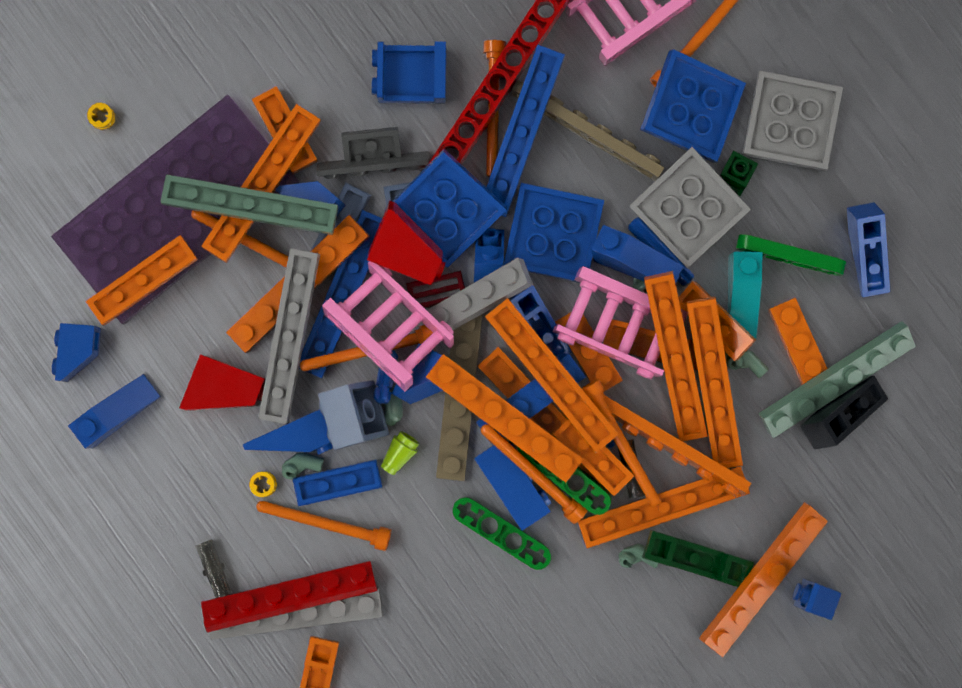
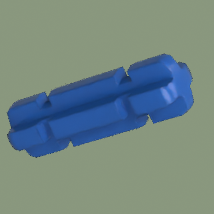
(384, 384)

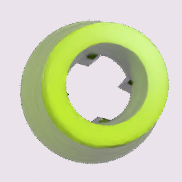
(399, 452)

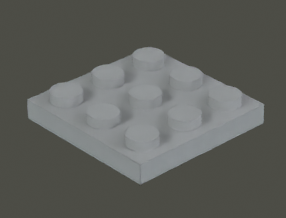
(792, 121)
(690, 207)

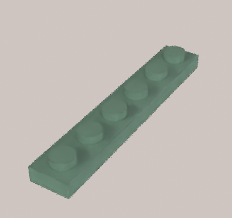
(249, 204)
(837, 379)

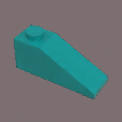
(745, 288)

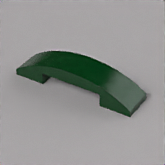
(696, 559)

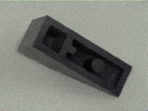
(844, 414)

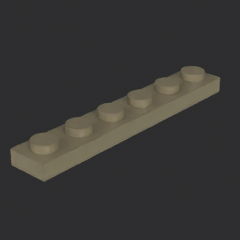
(599, 136)
(456, 417)

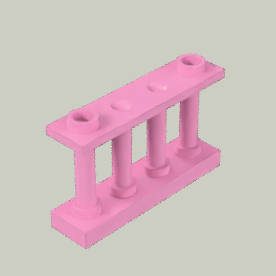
(634, 31)
(616, 294)
(381, 352)

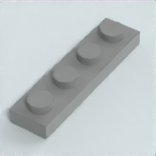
(483, 294)

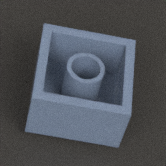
(352, 414)

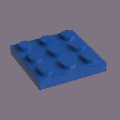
(693, 105)
(450, 205)
(553, 231)

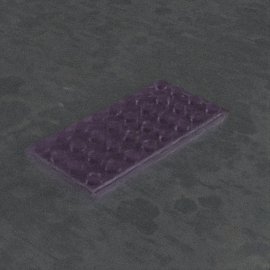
(132, 223)

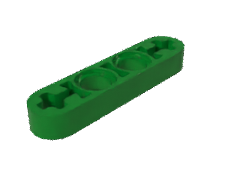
(791, 255)
(576, 494)
(503, 530)

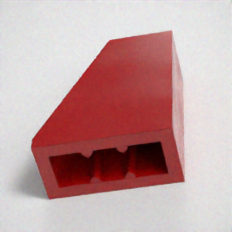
(405, 247)
(221, 387)

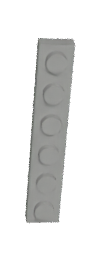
(289, 336)
(350, 609)

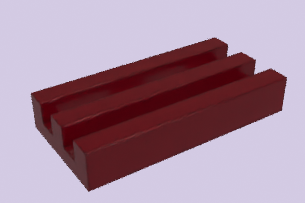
(460, 285)

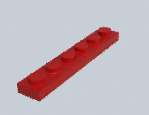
(288, 596)

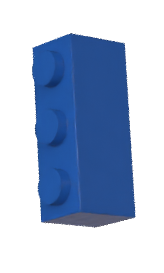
(513, 487)

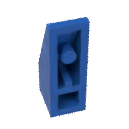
(869, 248)
(631, 256)
(538, 317)
(114, 412)
(301, 435)

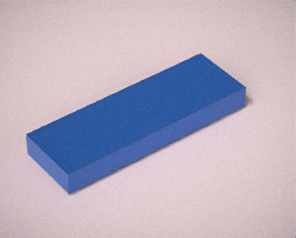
(337, 482)

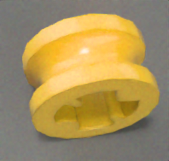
(98, 124)
(255, 487)

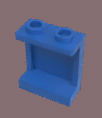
(410, 73)

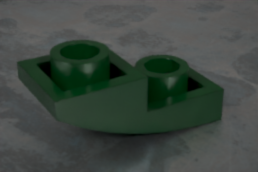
(738, 172)

